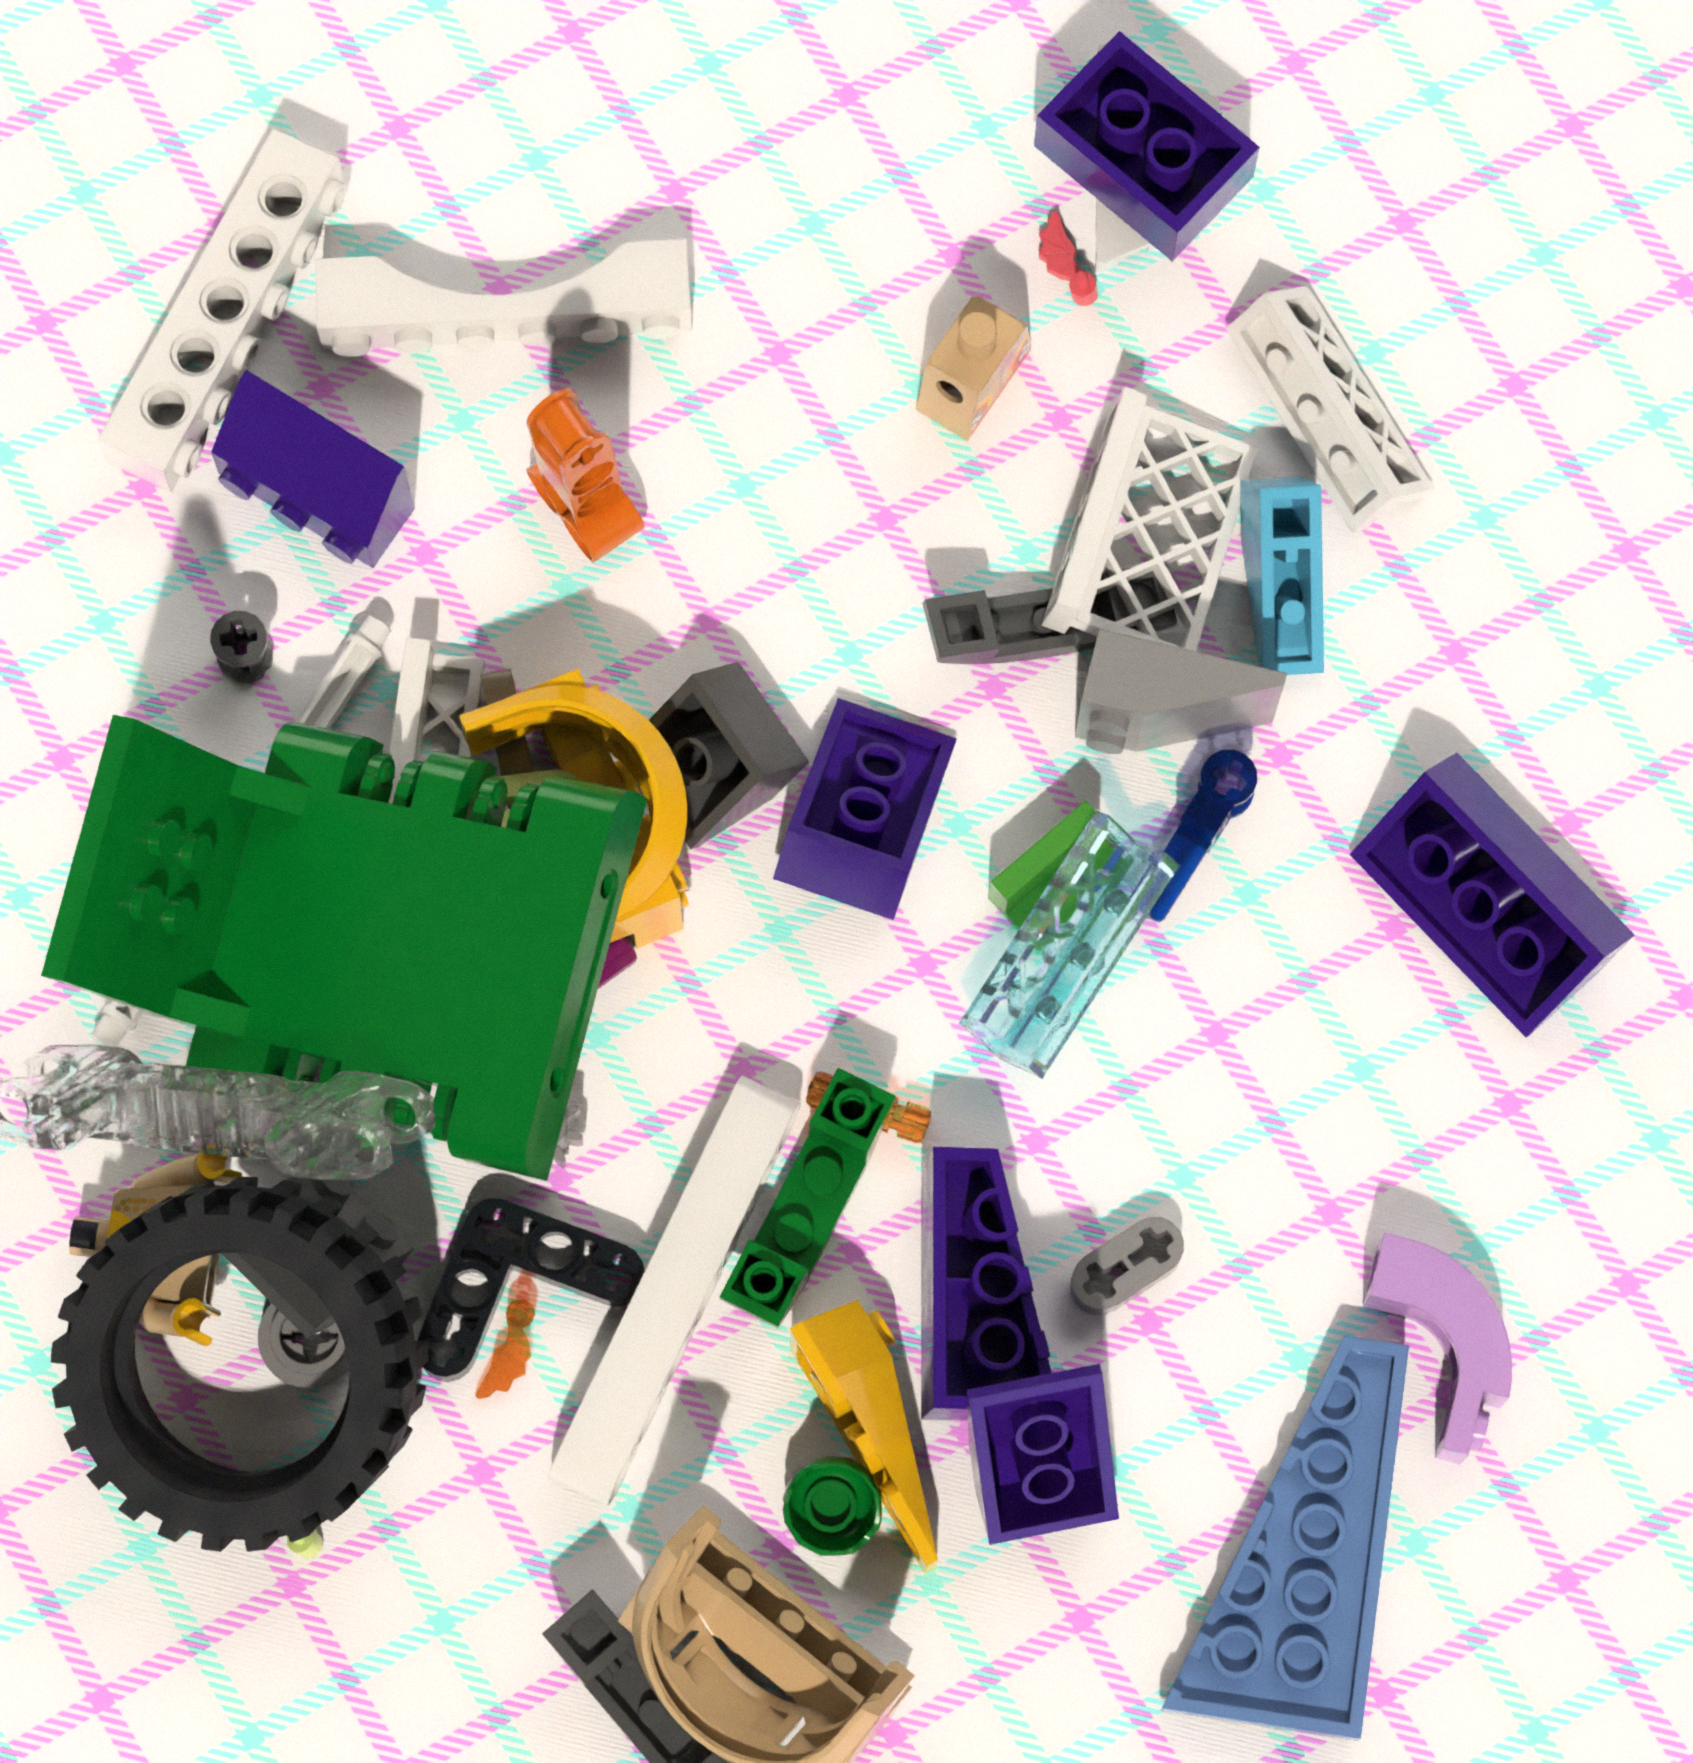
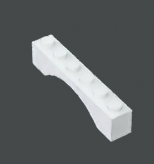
(375, 306)

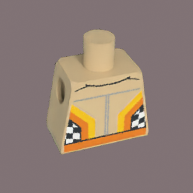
(979, 360)

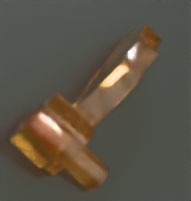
(510, 1357)

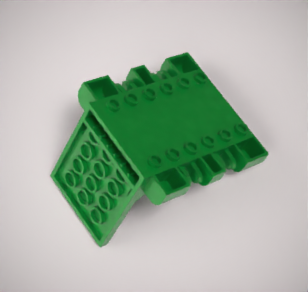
(355, 930)

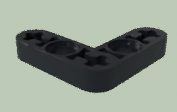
(496, 1265)

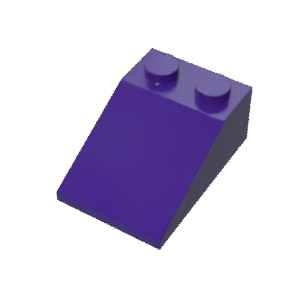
(864, 809)
(1042, 1454)

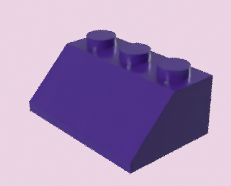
(311, 472)

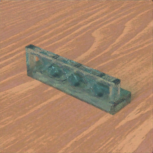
(1074, 953)

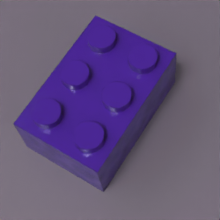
(1145, 146)

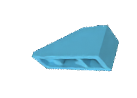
(1284, 571)

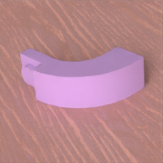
(1461, 1315)

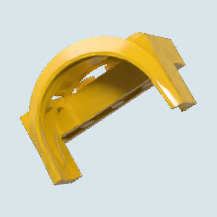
(575, 729)

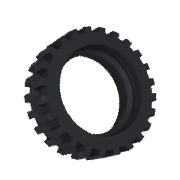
(139, 1451)

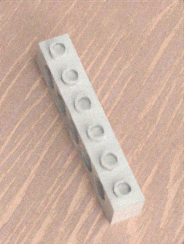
(281, 173)

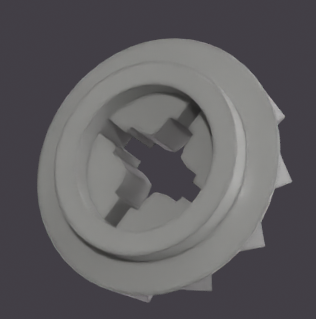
(289, 1359)

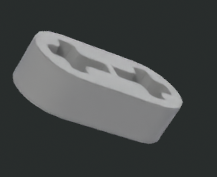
(1118, 1252)

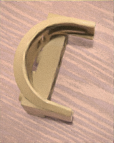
(723, 1593)

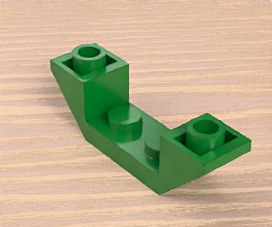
(811, 1199)

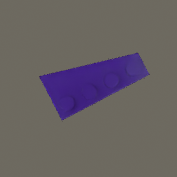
(974, 1283)

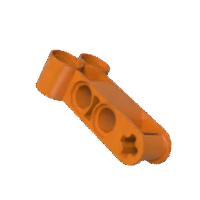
(579, 476)

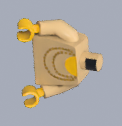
(188, 1292)

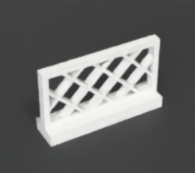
(1107, 498)

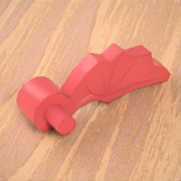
(1060, 259)

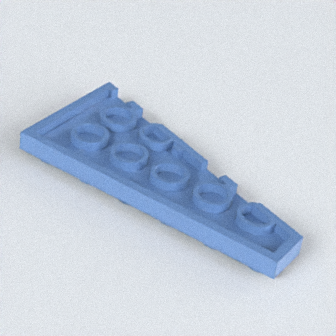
(1302, 1595)

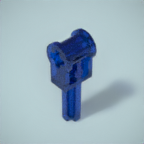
(1205, 821)

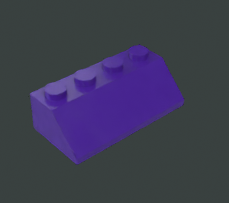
(1491, 893)

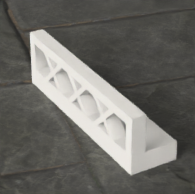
(1322, 407)
(415, 697)

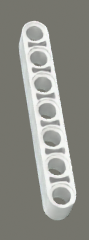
(674, 1291)

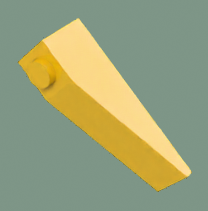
(857, 1383)

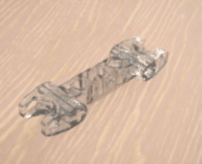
(295, 1124)

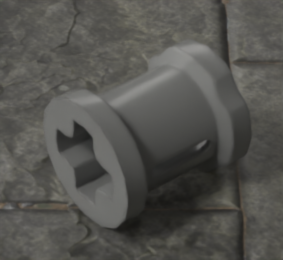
(224, 644)

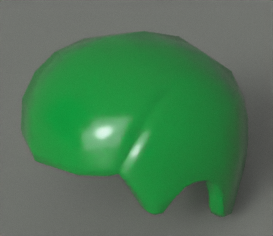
(832, 1506)

